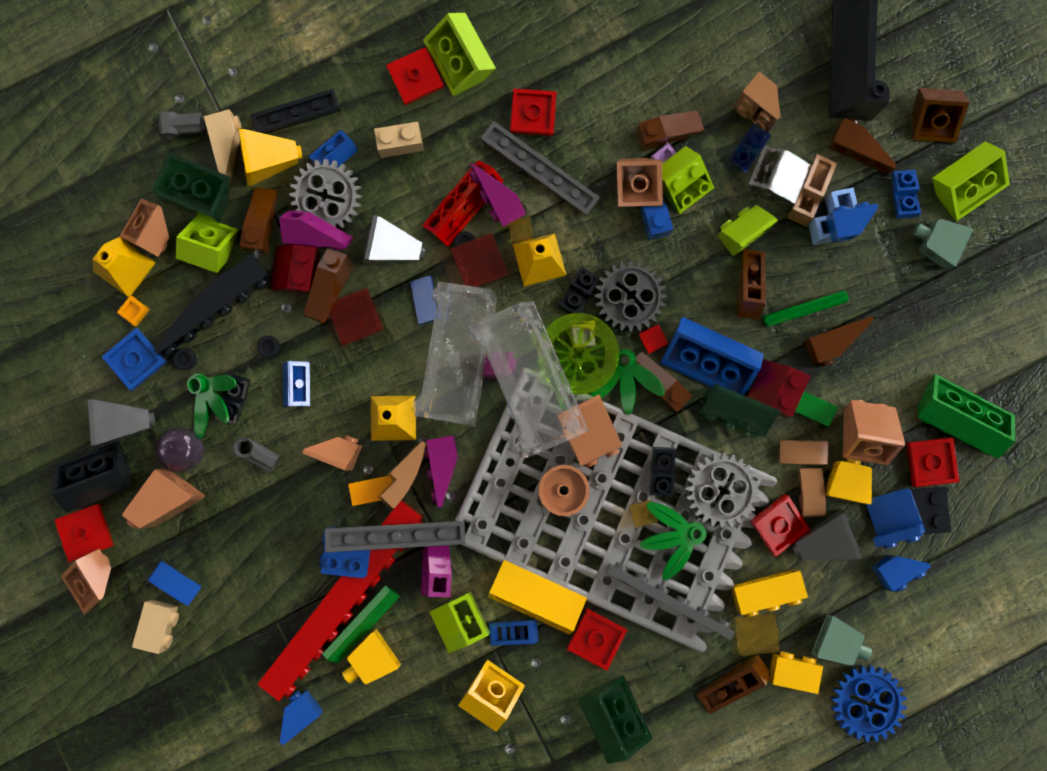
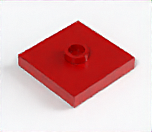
(415, 76)
(533, 112)
(932, 462)
(780, 525)
(84, 532)
(596, 639)

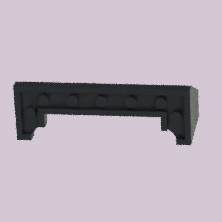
(853, 62)

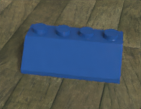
(711, 357)

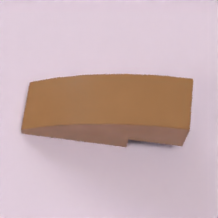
(812, 191)
(403, 476)

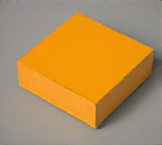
(133, 310)

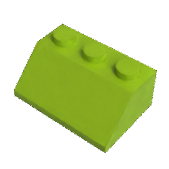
(458, 53)
(972, 180)

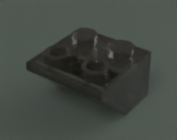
(779, 176)

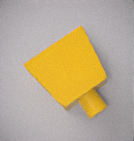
(850, 482)
(371, 660)

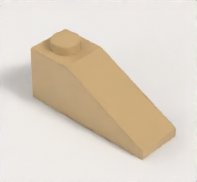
(224, 139)

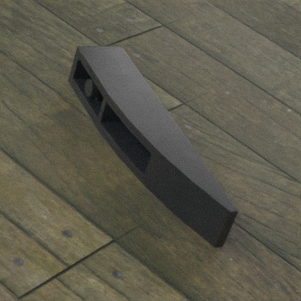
(215, 301)

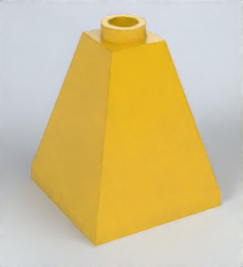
(266, 155)
(539, 260)
(122, 265)
(402, 420)

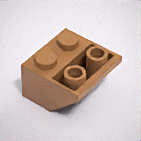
(760, 102)

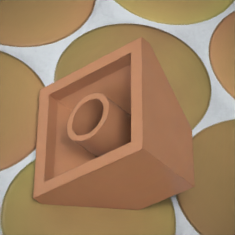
(639, 182)
(147, 228)
(336, 452)
(88, 579)

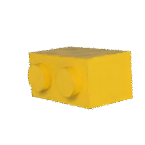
(795, 673)

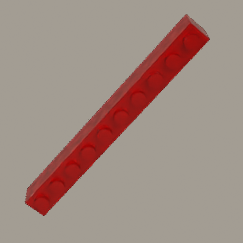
(330, 614)

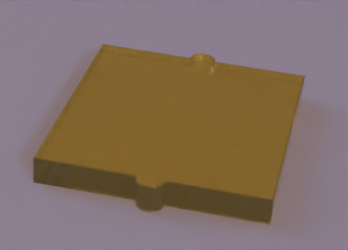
(757, 634)

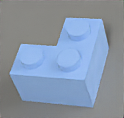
(818, 226)

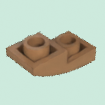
(804, 452)
(812, 492)

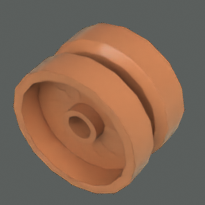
(575, 497)

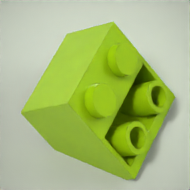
(685, 179)
(460, 622)

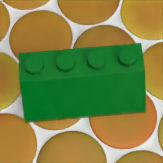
(967, 417)

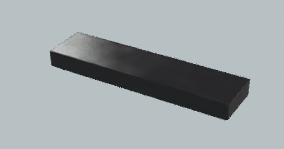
(296, 112)

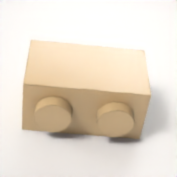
(399, 139)
(155, 626)

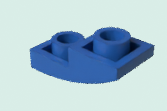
(905, 194)
(174, 583)

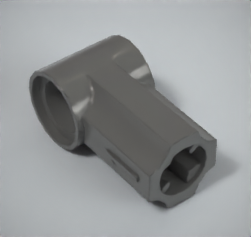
(173, 124)
(258, 454)

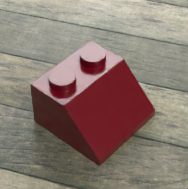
(294, 268)
(779, 387)

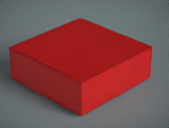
(653, 339)

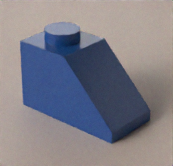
(656, 221)
(298, 715)

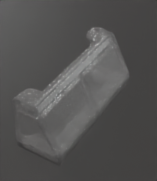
(454, 362)
(530, 377)

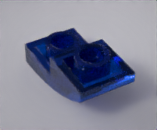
(749, 147)

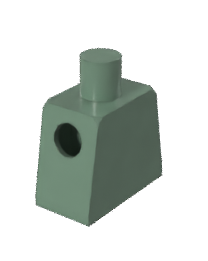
(943, 241)
(840, 642)

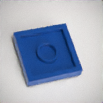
(134, 359)

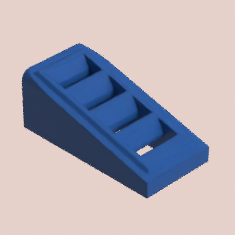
(532, 632)

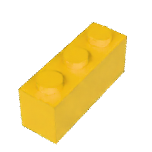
(769, 592)

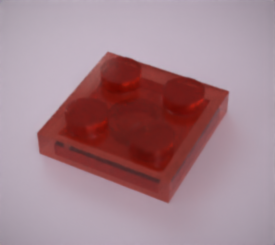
(479, 261)
(355, 317)

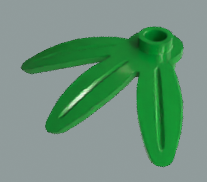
(627, 383)
(205, 395)
(681, 537)

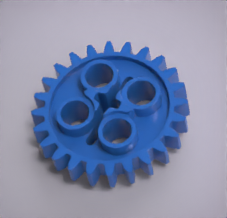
(861, 721)

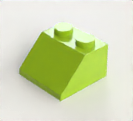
(746, 229)
(205, 243)

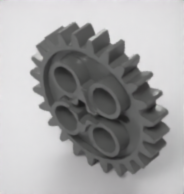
(644, 283)

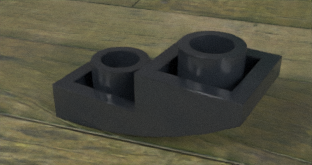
(579, 291)
(235, 398)
(662, 471)

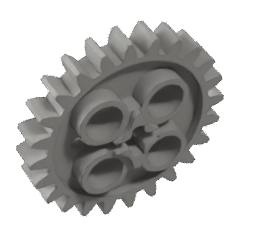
(331, 176)
(739, 502)

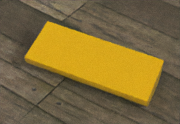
(537, 597)

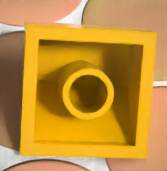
(491, 696)

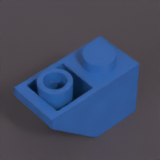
(849, 223)
(897, 571)

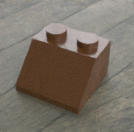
(938, 114)

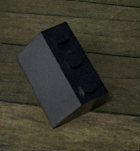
(91, 477)

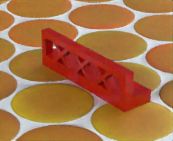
(464, 208)

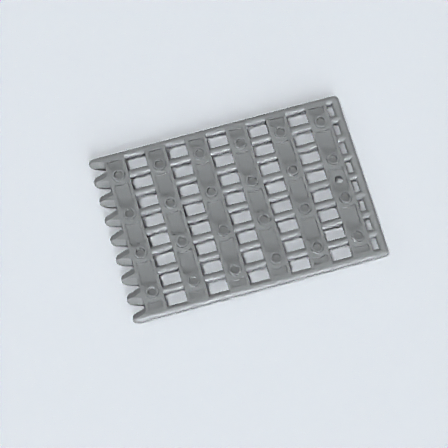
(708, 574)

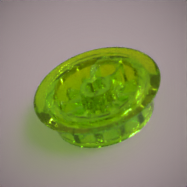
(608, 342)

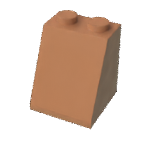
(871, 432)
(600, 438)
(160, 499)

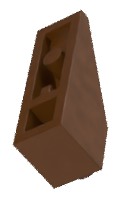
(668, 129)
(858, 144)
(259, 221)
(327, 284)
(752, 285)
(834, 342)
(675, 394)
(735, 684)

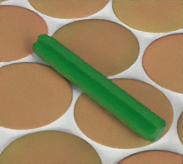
(805, 308)

